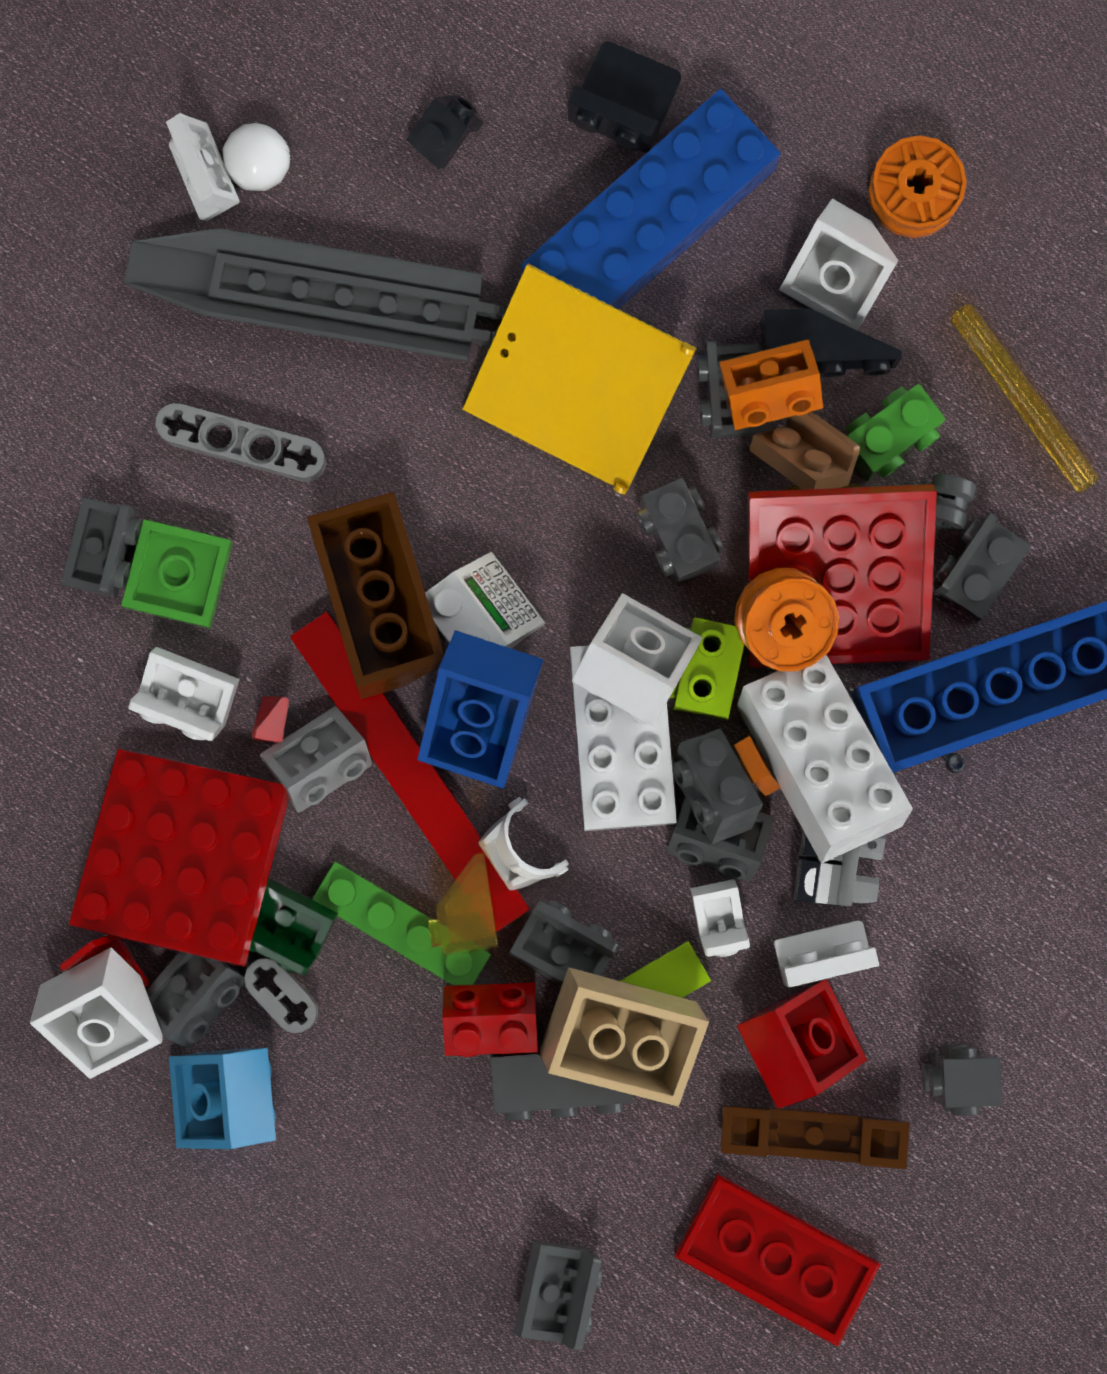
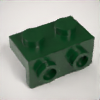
(291, 928)

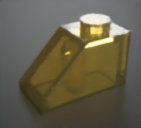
(465, 913)

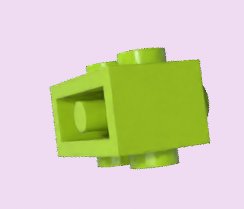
(713, 670)

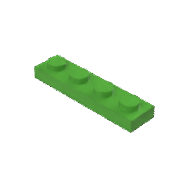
(394, 925)

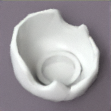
(256, 157)

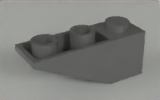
(525, 1086)

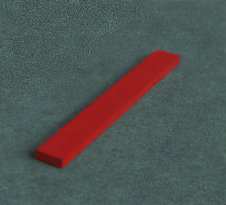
(396, 757)

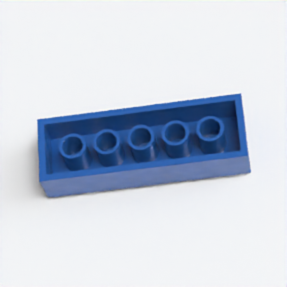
(660, 204)
(988, 689)

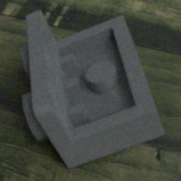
(714, 409)
(101, 548)
(556, 941)
(558, 1294)

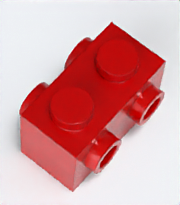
(490, 1019)

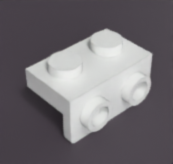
(184, 695)

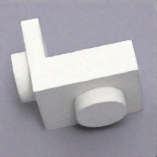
(720, 918)

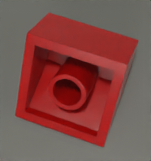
(802, 1044)

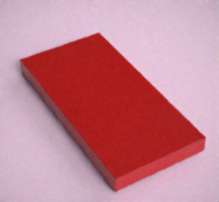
(777, 1259)

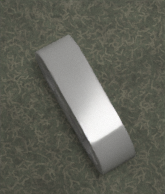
(272, 1002)

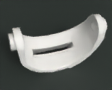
(507, 863)

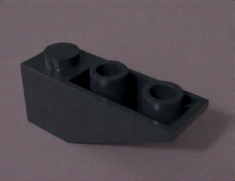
(833, 343)

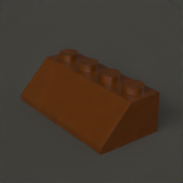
(376, 594)

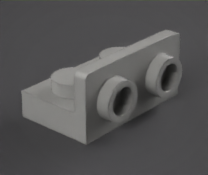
(318, 759)

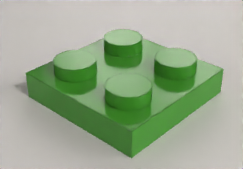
(177, 574)

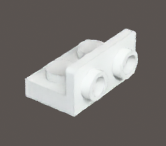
(201, 166)
(824, 953)

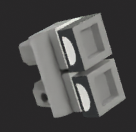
(836, 883)

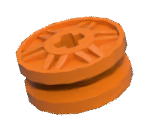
(934, 168)
(762, 623)

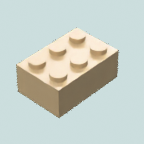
(623, 1037)

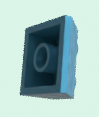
(222, 1099)

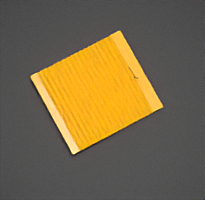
(578, 378)

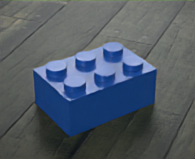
(479, 708)

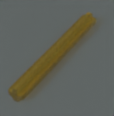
(1024, 398)

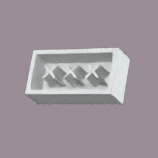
(823, 758)
(621, 763)

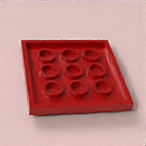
(868, 553)
(180, 857)

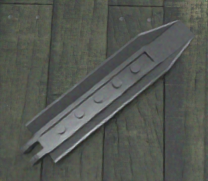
(316, 290)

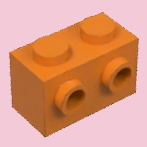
(772, 385)

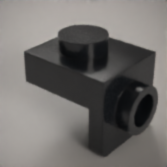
(444, 129)

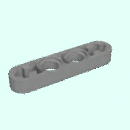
(242, 438)

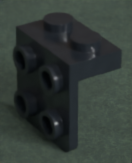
(624, 97)

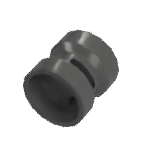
(952, 500)

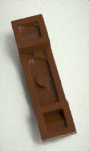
(815, 1136)

